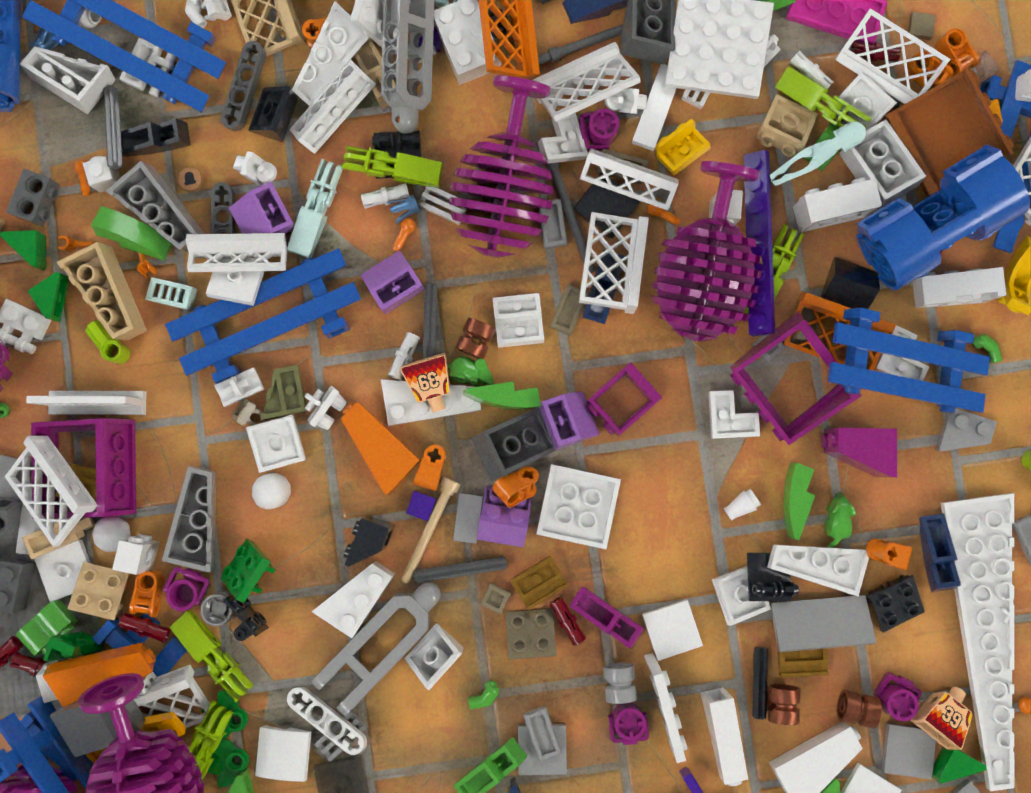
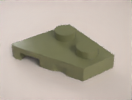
(285, 394)

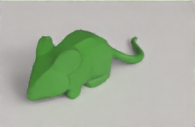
(467, 370)
(839, 523)

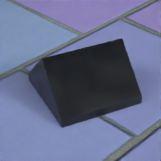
(274, 112)
(851, 284)

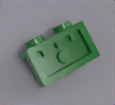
(70, 646)

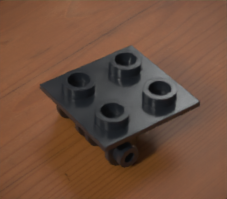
(397, 143)
(766, 583)
(896, 602)
(252, 622)

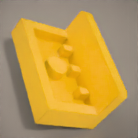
(681, 147)

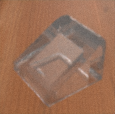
(985, 67)

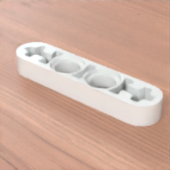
(324, 723)

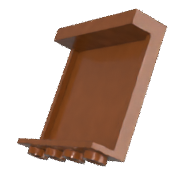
(948, 126)

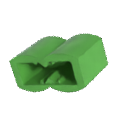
(49, 622)

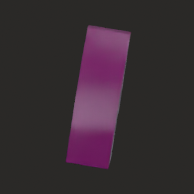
(607, 617)

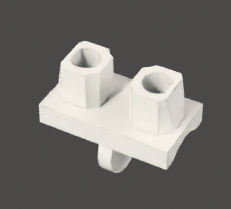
(626, 101)
(255, 168)
(239, 387)
(319, 415)

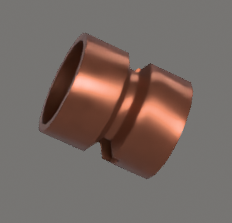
(479, 331)
(783, 706)
(863, 709)

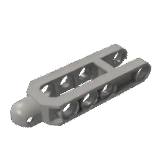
(420, 18)
(419, 605)

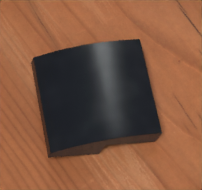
(607, 202)

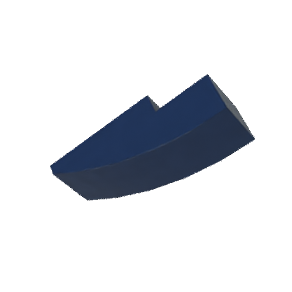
(591, 9)
(600, 313)
(938, 553)

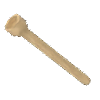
(448, 489)

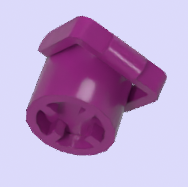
(601, 129)
(186, 591)
(898, 700)
(629, 724)

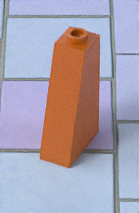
(382, 451)
(74, 676)

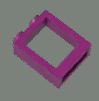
(640, 383)

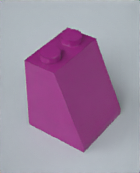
(864, 448)

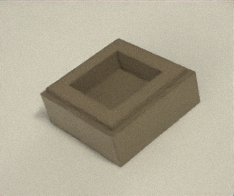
(921, 25)
(495, 598)

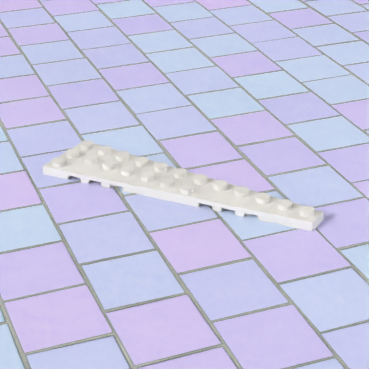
(986, 617)

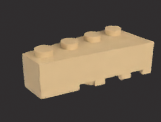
(105, 289)

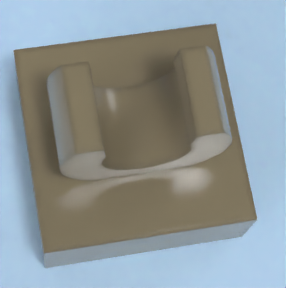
(244, 411)

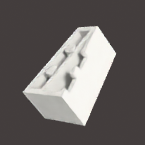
(68, 78)
(959, 287)
(355, 600)

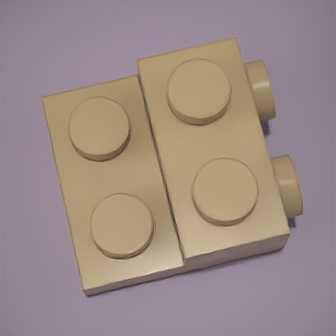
(786, 126)

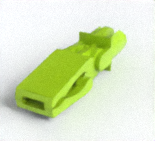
(811, 94)
(406, 167)
(781, 263)
(201, 644)
(209, 735)

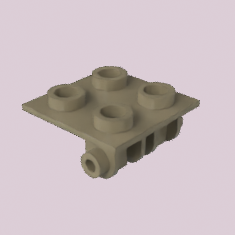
(530, 634)

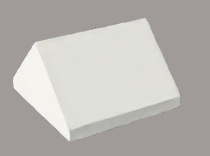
(434, 655)

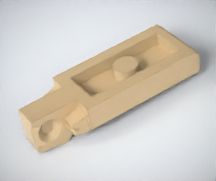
(39, 545)

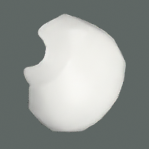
(271, 491)
(109, 531)

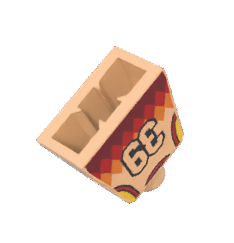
(428, 380)
(945, 718)

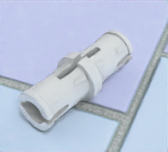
(810, 70)
(385, 195)
(404, 355)

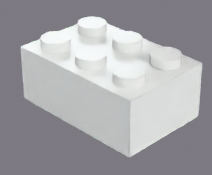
(462, 39)
(886, 160)
(837, 204)

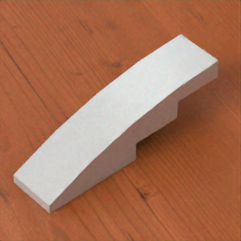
(655, 112)

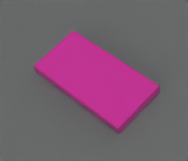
(837, 16)

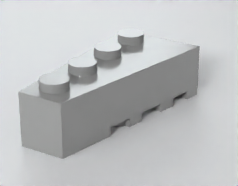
(155, 203)
(194, 523)

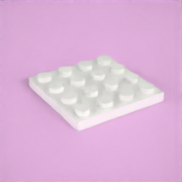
(720, 46)

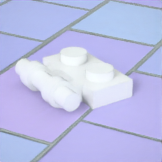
(150, 54)
(25, 320)

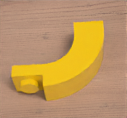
(1018, 280)

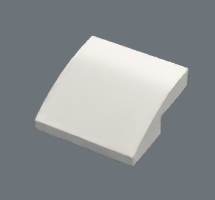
(518, 320)
(283, 753)

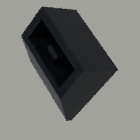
(370, 538)

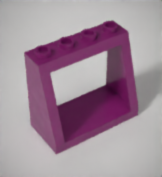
(819, 412)
(113, 463)

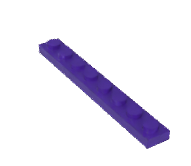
(760, 228)

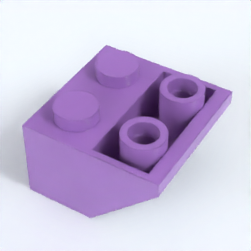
(261, 212)
(392, 282)
(568, 419)
(503, 523)

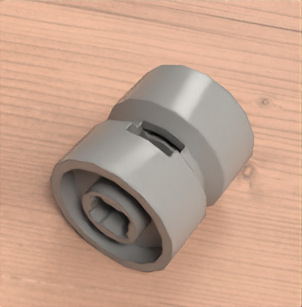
(215, 610)
(620, 685)

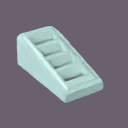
(188, 298)

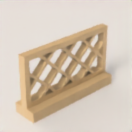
(286, 16)

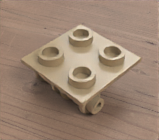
(99, 591)

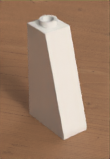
(725, 735)
(818, 760)

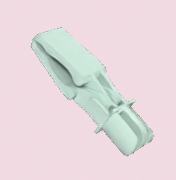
(845, 138)
(312, 216)

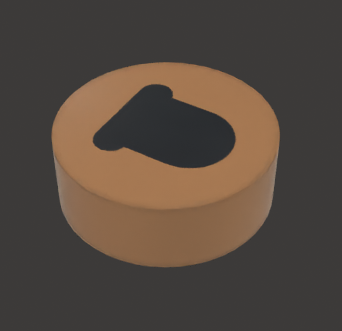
(190, 180)

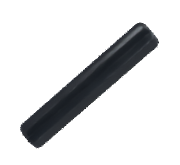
(760, 677)

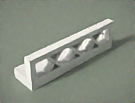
(333, 107)
(632, 170)
(237, 247)

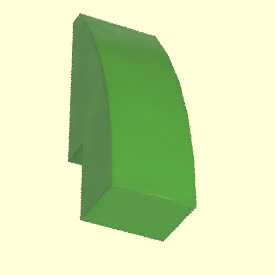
(130, 233)
(504, 396)
(796, 499)
(492, 769)

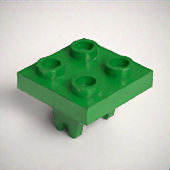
(245, 570)

